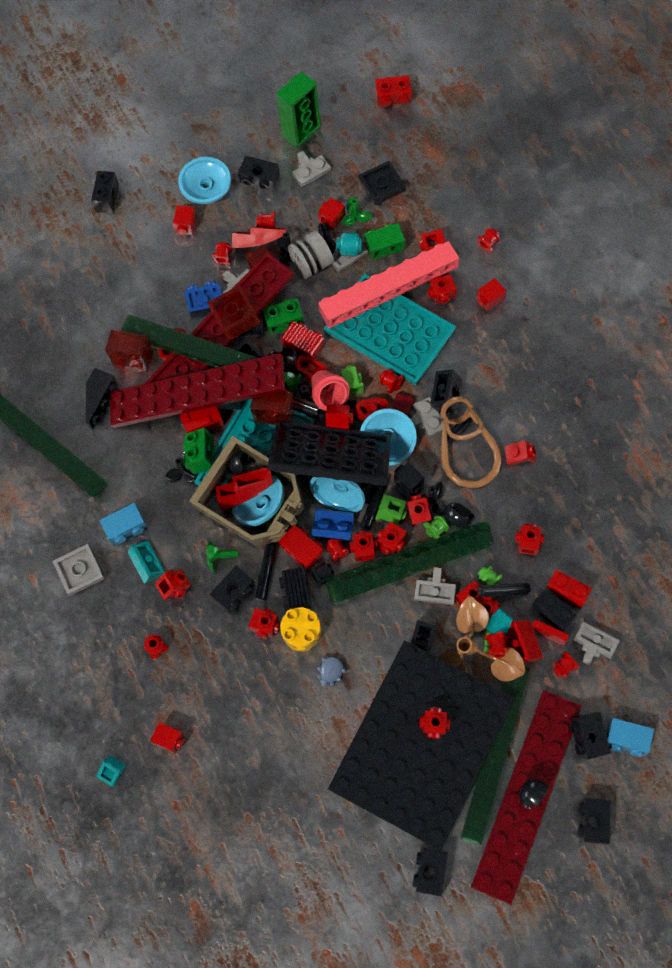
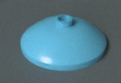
(203, 173)
(401, 429)
(338, 494)
(261, 507)

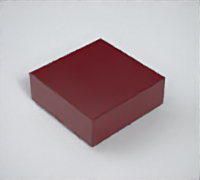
(403, 403)

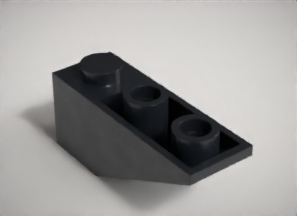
(98, 392)

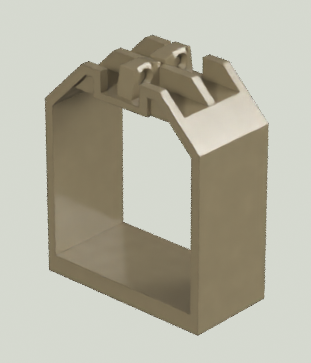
(216, 475)

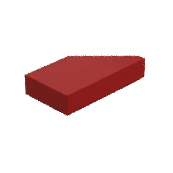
(550, 632)

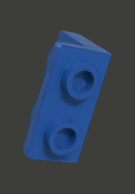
(198, 297)
(333, 524)

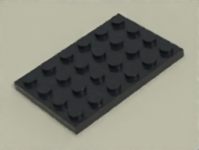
(330, 453)

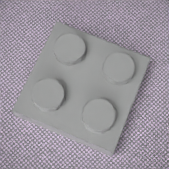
(78, 570)

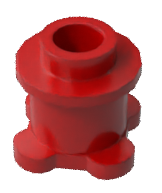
(266, 219)
(488, 239)
(222, 253)
(391, 381)
(337, 549)
(497, 644)
(158, 649)
(565, 666)

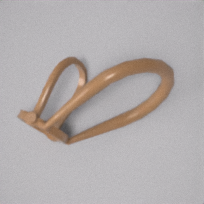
(481, 429)

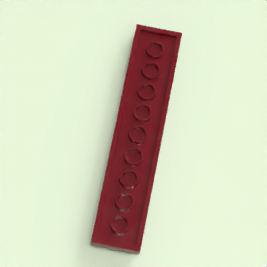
(260, 287)
(197, 390)
(515, 825)

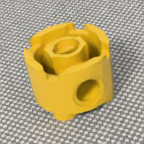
(300, 629)

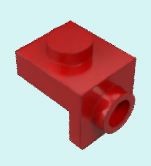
(520, 452)

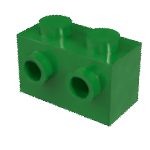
(384, 241)
(281, 315)
(198, 451)

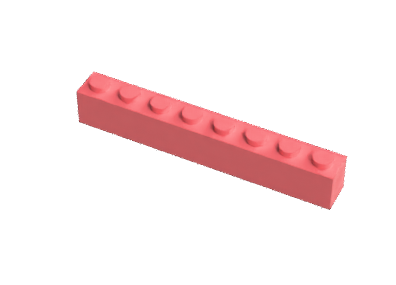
(388, 284)

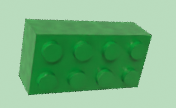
(298, 109)

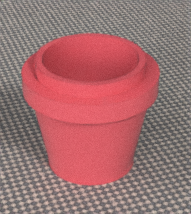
(329, 389)

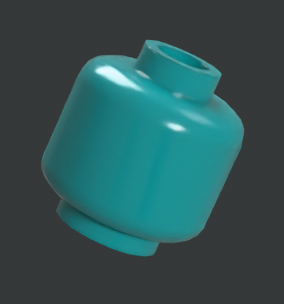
(349, 244)

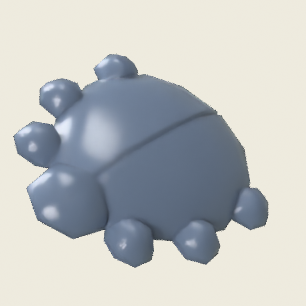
(330, 671)

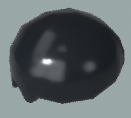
(289, 356)
(458, 515)
(532, 792)

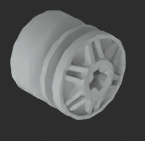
(310, 254)

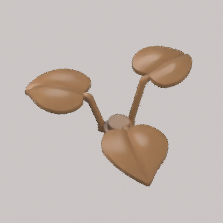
(471, 618)

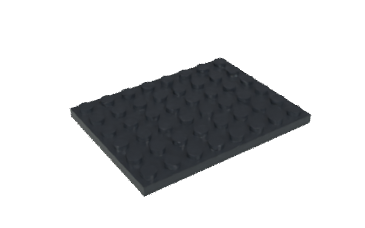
(403, 773)

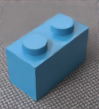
(123, 524)
(629, 737)

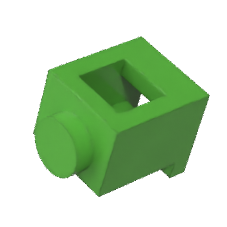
(353, 379)
(391, 509)

